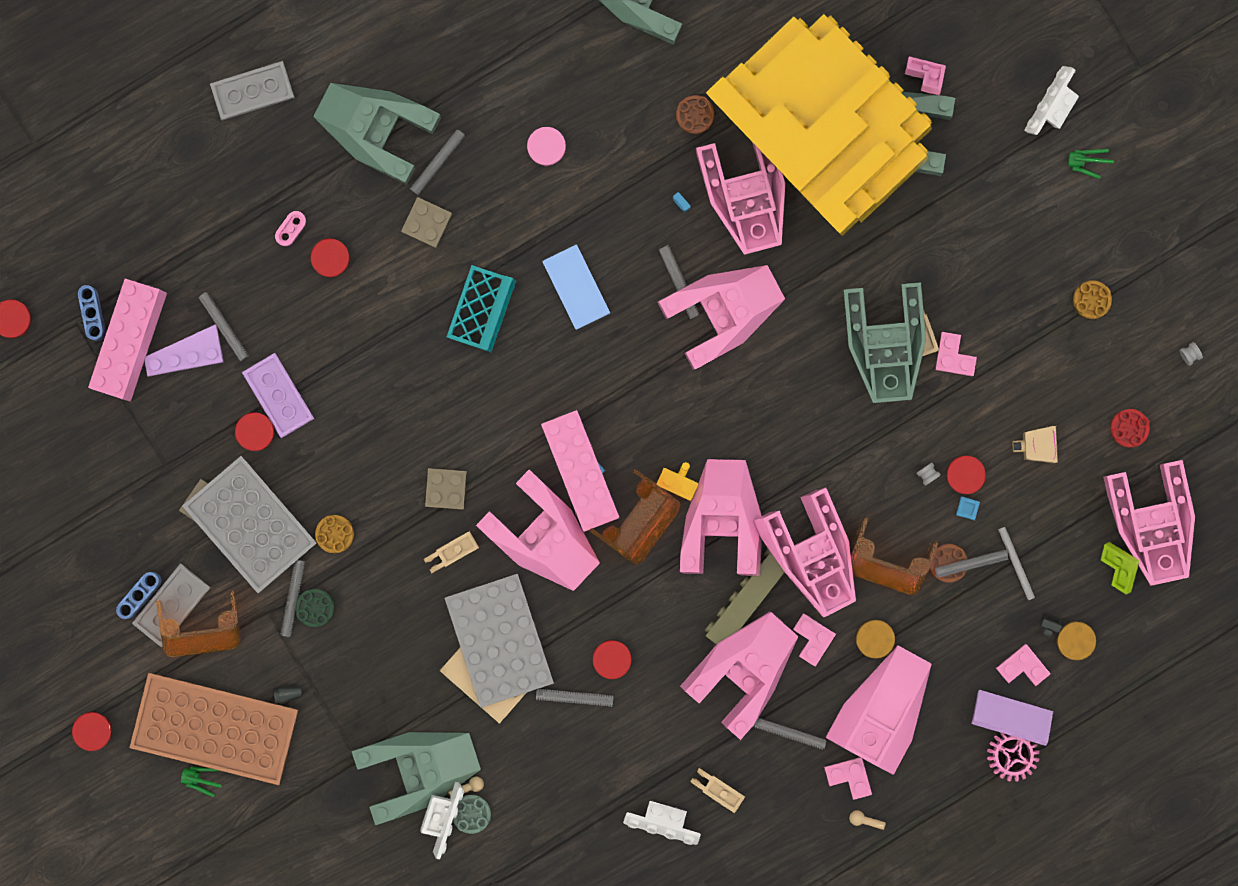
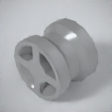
(1191, 353)
(928, 473)

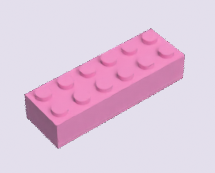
(127, 340)
(580, 471)

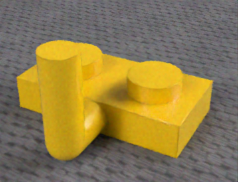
(678, 482)

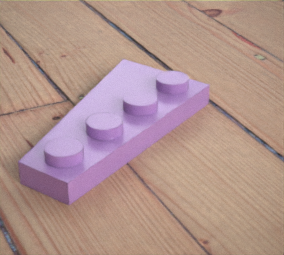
(189, 353)

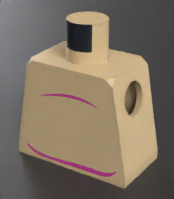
(1038, 445)

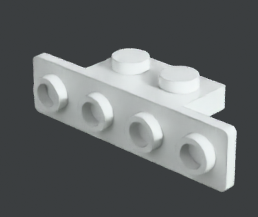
(1055, 104)
(440, 816)
(663, 821)

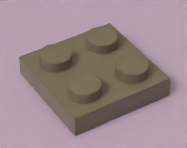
(426, 222)
(445, 489)

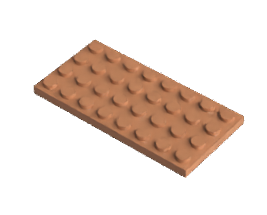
(214, 728)

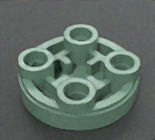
(472, 814)

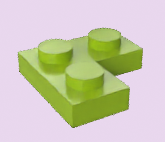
(1124, 565)

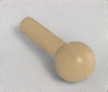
(475, 784)
(858, 818)

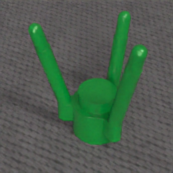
(1078, 159)
(191, 777)

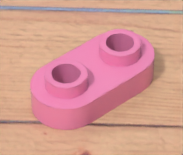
(290, 228)

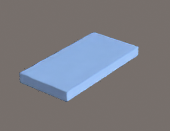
(576, 287)

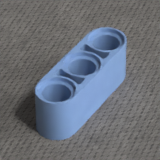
(86, 305)
(130, 600)

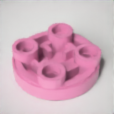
(546, 146)

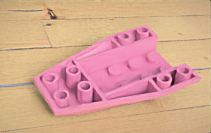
(884, 711)

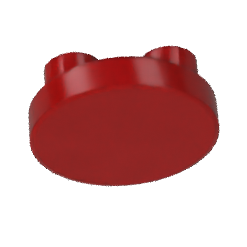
(330, 257)
(14, 319)
(1130, 428)
(254, 431)
(966, 475)
(612, 659)
(92, 731)

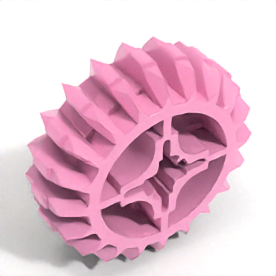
(1009, 763)

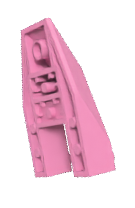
(746, 204)
(733, 302)
(723, 507)
(1159, 533)
(552, 544)
(818, 564)
(753, 661)

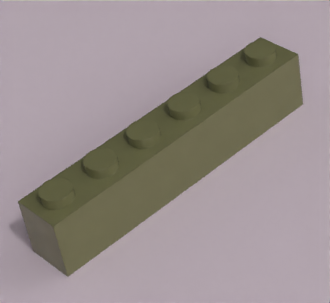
(746, 601)

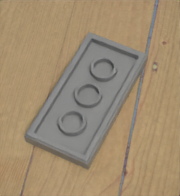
(252, 90)
(178, 598)

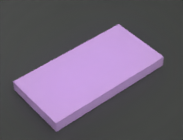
(278, 395)
(1012, 717)

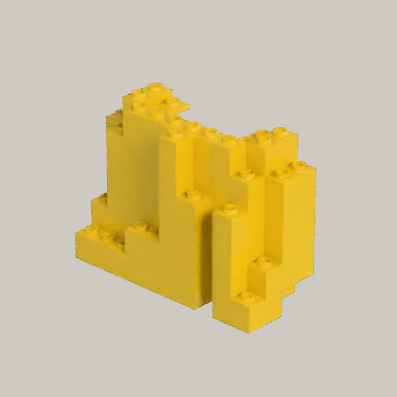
(826, 119)

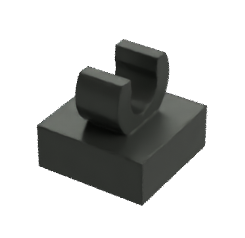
(1050, 623)

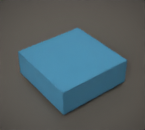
(681, 202)
(967, 508)

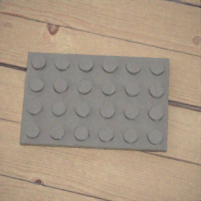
(249, 524)
(499, 640)

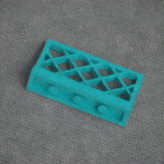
(497, 309)

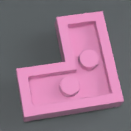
(930, 73)
(948, 358)
(818, 637)
(1023, 661)
(850, 771)

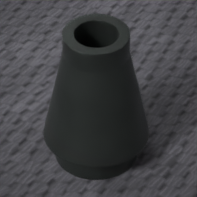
(284, 694)

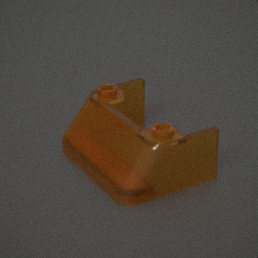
(644, 523)
(887, 574)
(201, 641)

